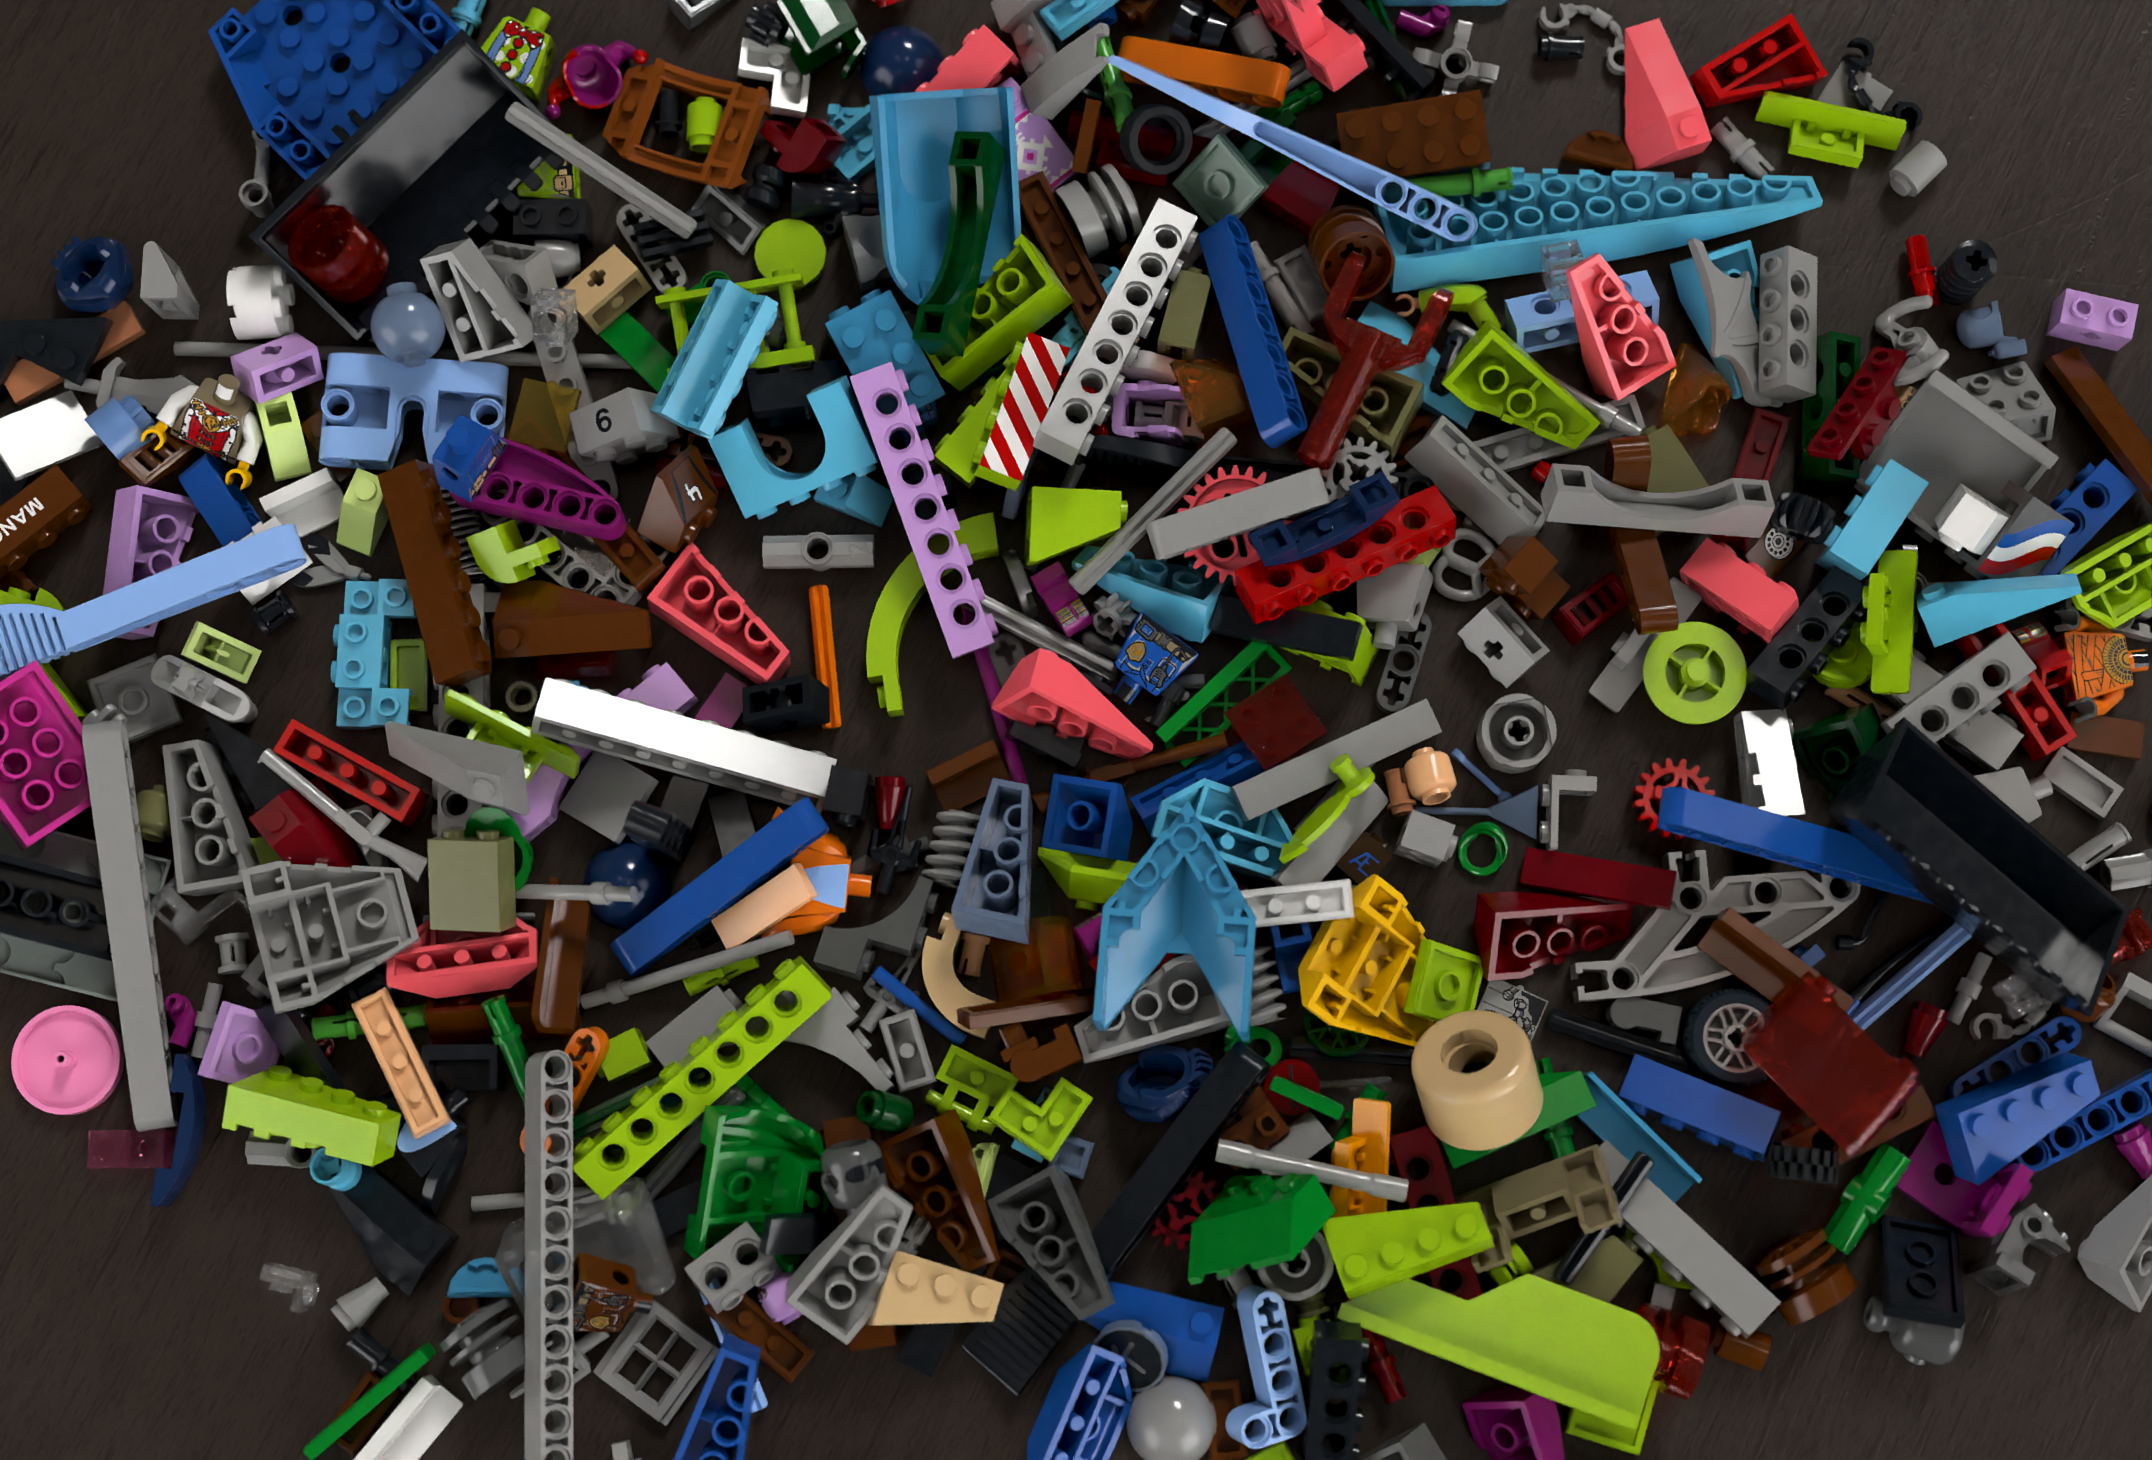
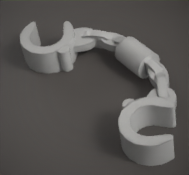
(1597, 16)
(2003, 1031)

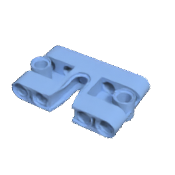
(385, 391)

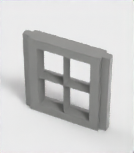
(683, 1381)

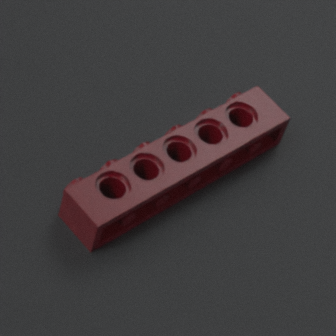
(1424, 1145)

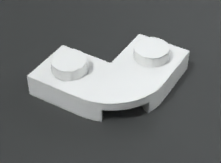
(775, 65)

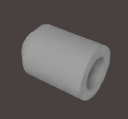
(1917, 169)

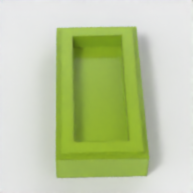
(411, 671)

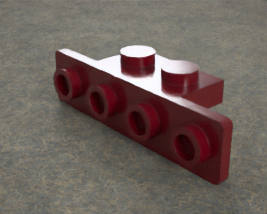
(1152, 142)
(1863, 409)

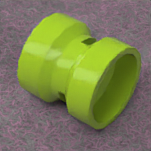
(1519, 1266)

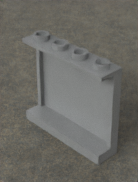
(1956, 440)

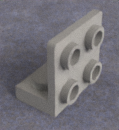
(2016, 396)

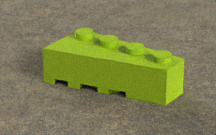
(957, 449)
(312, 1115)

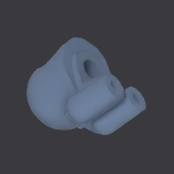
(1984, 328)

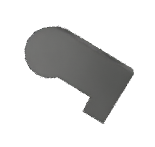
(1645, 1015)

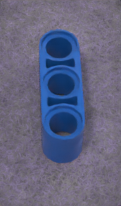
(221, 505)

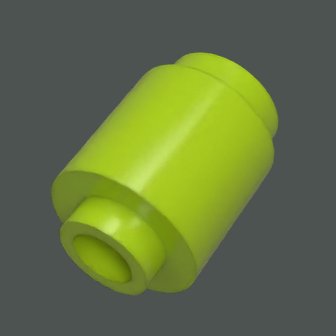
(702, 123)

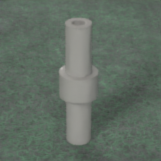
(1969, 988)
(206, 1019)

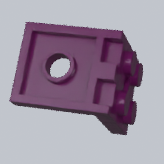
(1962, 1204)

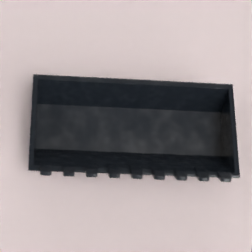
(419, 172)
(1983, 866)

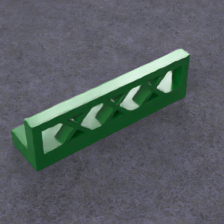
(1214, 689)

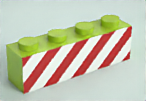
(1021, 410)

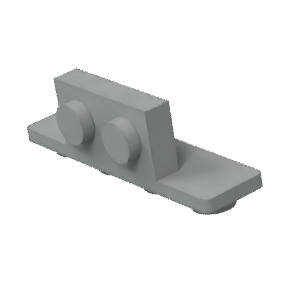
(1626, 667)

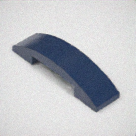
(1327, 526)
(170, 1181)

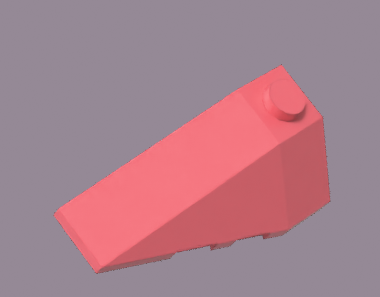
(1659, 103)
(1614, 333)
(1060, 697)

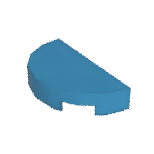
(479, 1279)

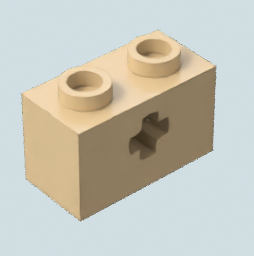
(607, 289)

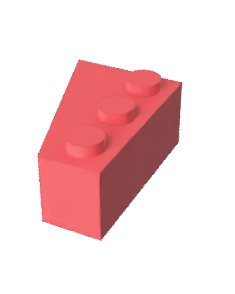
(1739, 590)

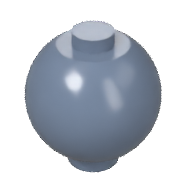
(407, 325)

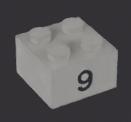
(621, 427)

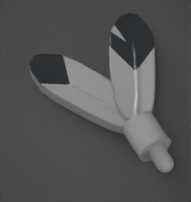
(335, 567)

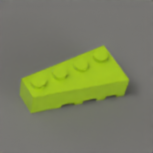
(1011, 303)
(1401, 1244)

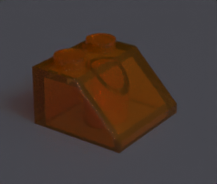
(1039, 967)

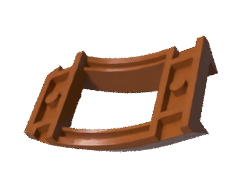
(732, 139)

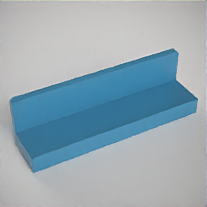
(1629, 1134)

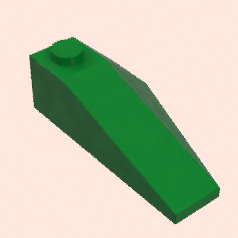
(1563, 1097)

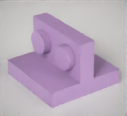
(238, 1046)

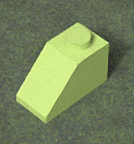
(362, 514)

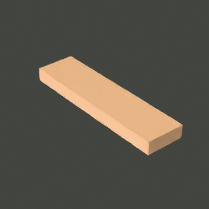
(401, 1063)

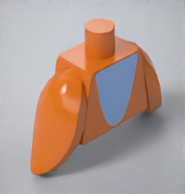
(830, 875)

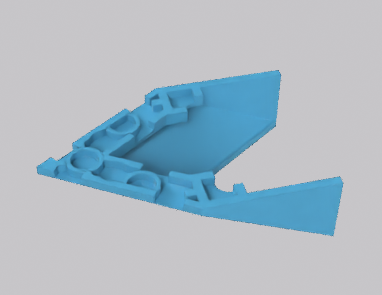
(1178, 904)

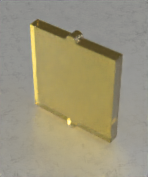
(544, 415)

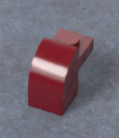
(808, 148)

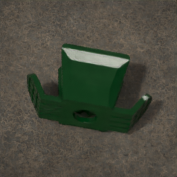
(814, 28)

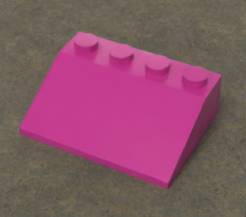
(39, 757)

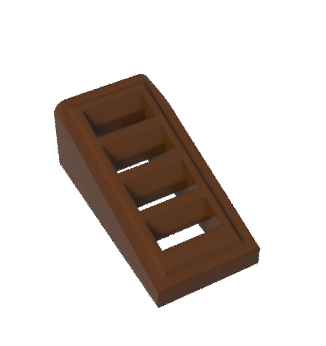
(171, 462)

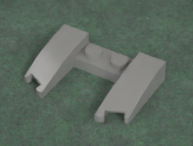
(1051, 75)

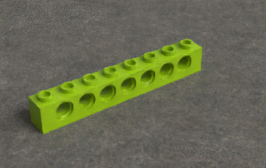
(607, 1173)

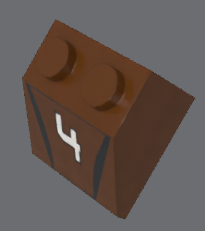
(680, 502)

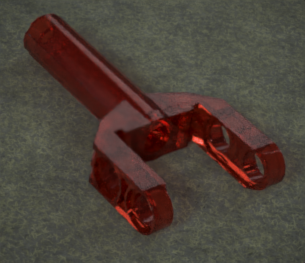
(1363, 355)

